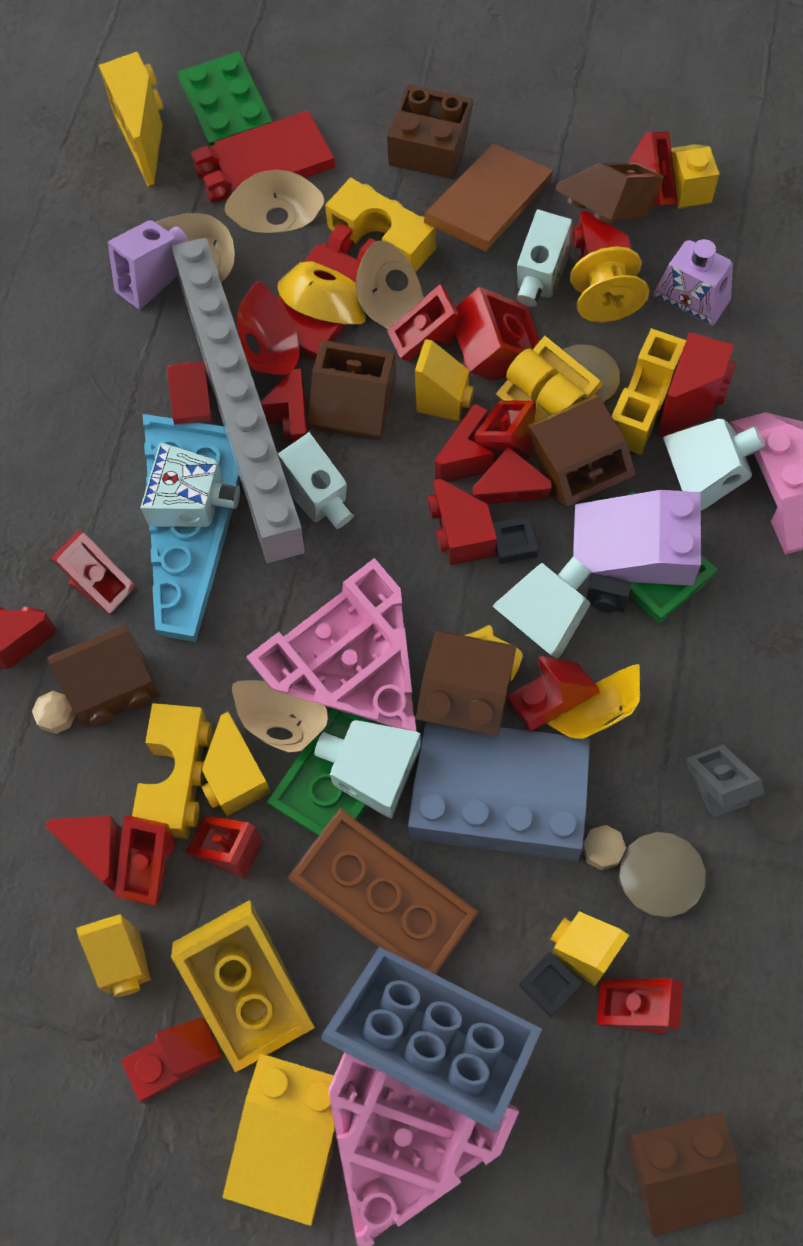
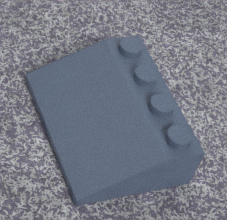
(501, 791)
(434, 1037)

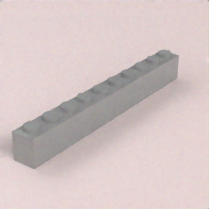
(238, 403)

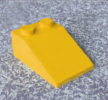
(135, 108)
(241, 985)
(283, 1141)

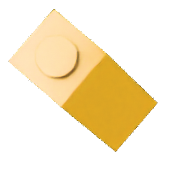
(694, 175)
(441, 383)
(231, 770)
(587, 945)
(115, 955)

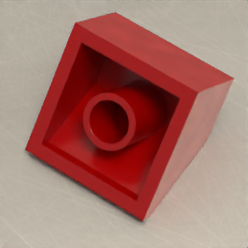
(493, 332)
(697, 384)

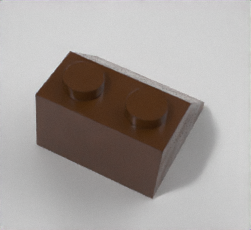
(104, 676)
(466, 682)
(686, 1173)

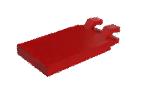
(284, 145)
(333, 256)

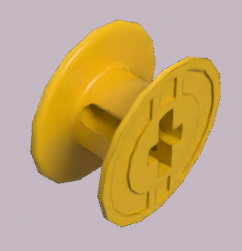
(609, 284)

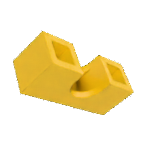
(368, 211)
(648, 389)
(178, 734)

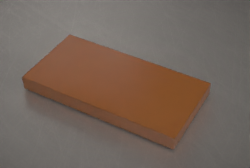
(488, 197)
(382, 894)

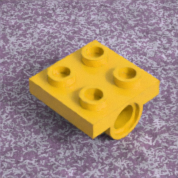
(549, 379)

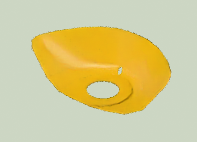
(323, 299)
(591, 715)

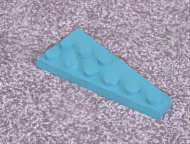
(187, 556)

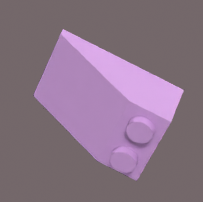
(641, 537)

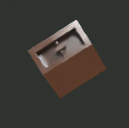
(429, 131)
(613, 190)
(351, 389)
(581, 451)

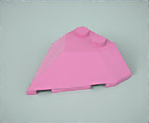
(783, 470)
(347, 653)
(401, 1146)

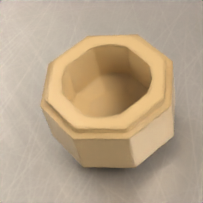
(53, 712)
(603, 847)

